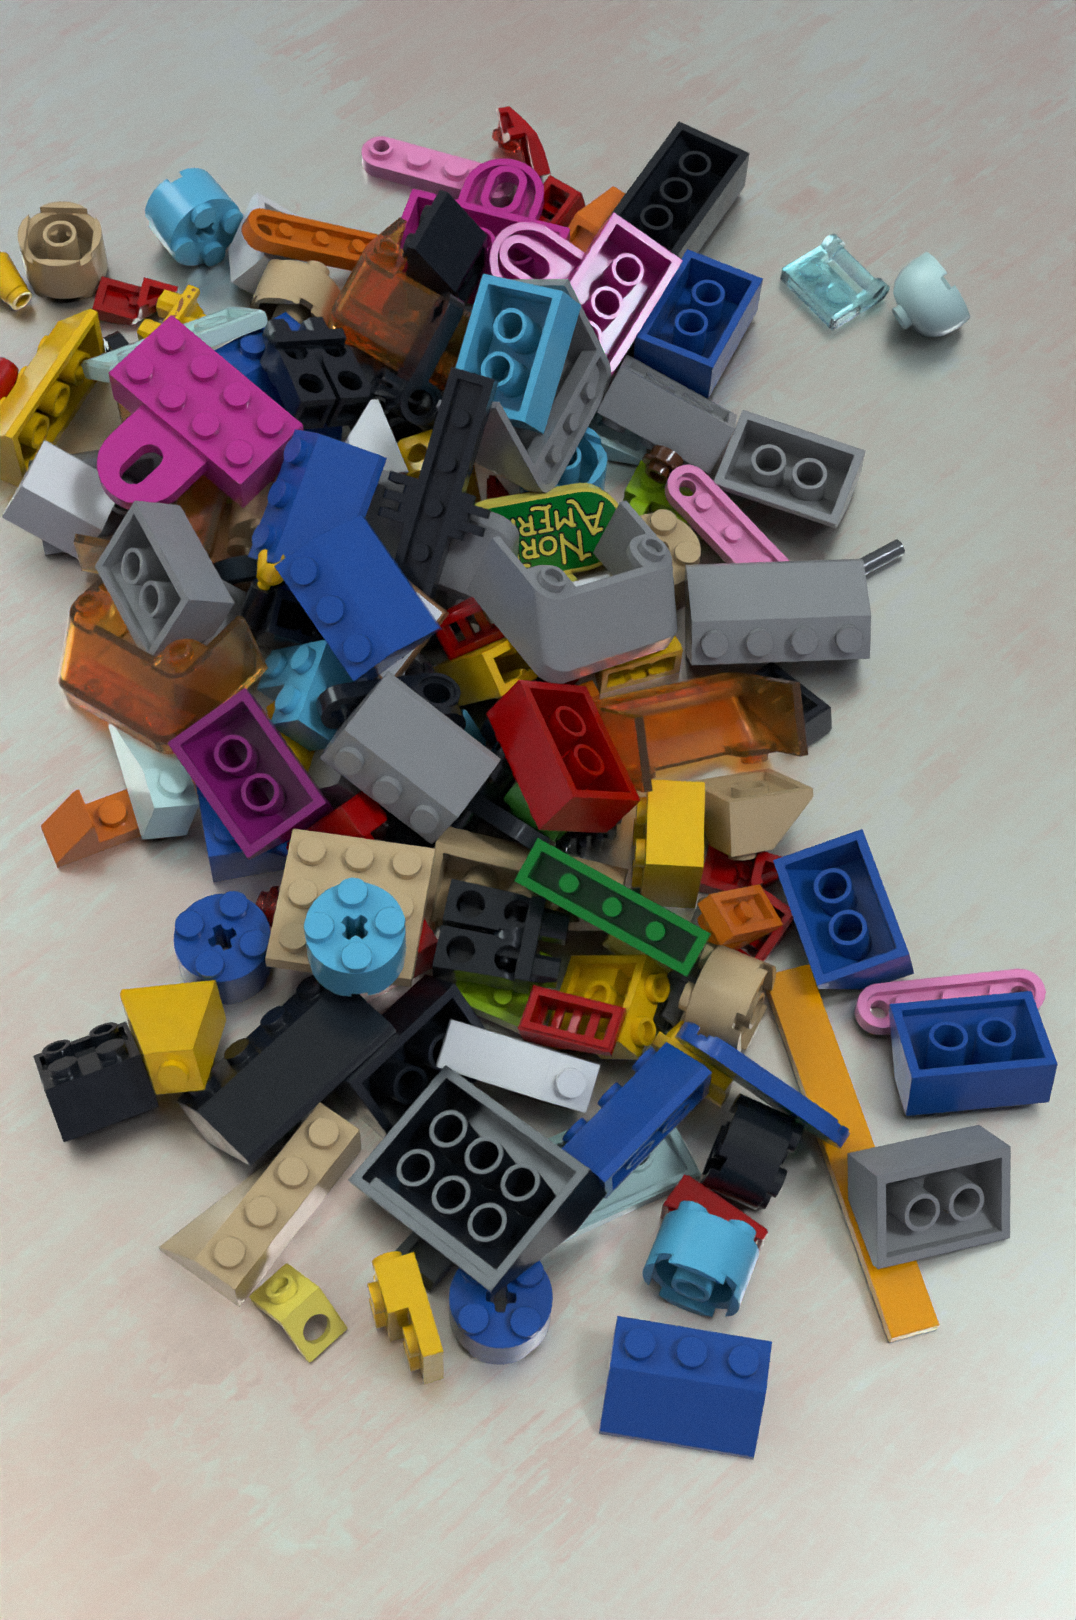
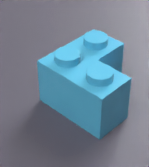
(294, 682)

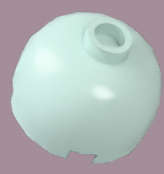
(927, 299)

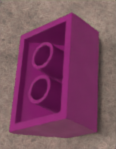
(250, 775)

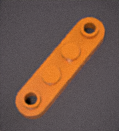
(304, 238)

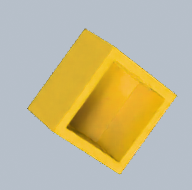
(669, 843)

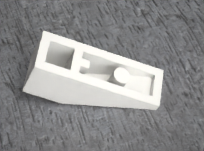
(518, 1065)

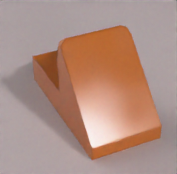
(86, 829)
(738, 916)

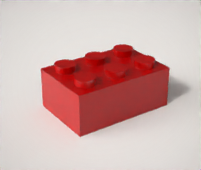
(562, 757)

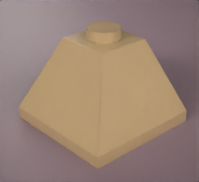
(751, 811)

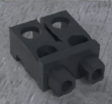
(315, 373)
(495, 938)

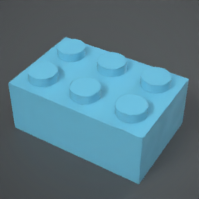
(522, 341)

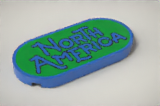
(763, 1084)

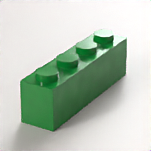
(613, 907)

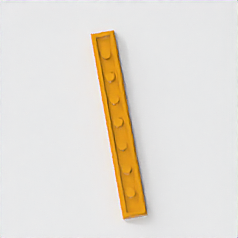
(824, 1079)

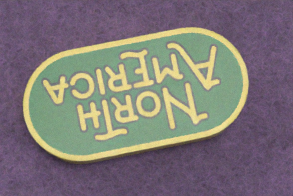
(558, 525)

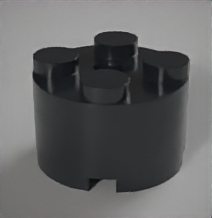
(750, 1151)

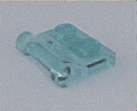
(825, 290)

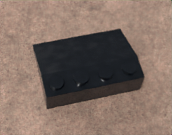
(478, 1182)

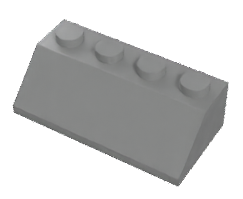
(777, 612)

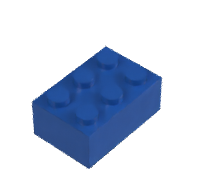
(698, 322)

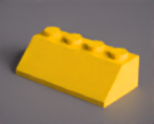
(47, 392)

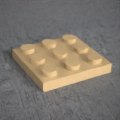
(325, 860)

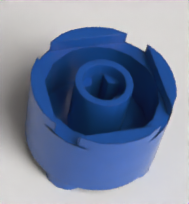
(223, 923)
(506, 1335)

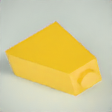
(486, 671)
(176, 1032)

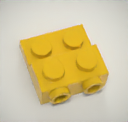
(622, 981)
(403, 1307)

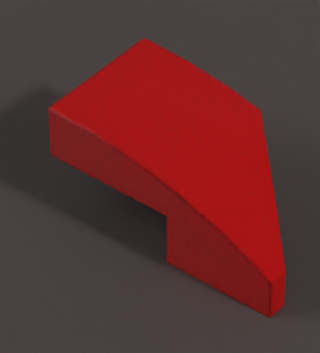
(516, 128)
(128, 303)
(727, 874)

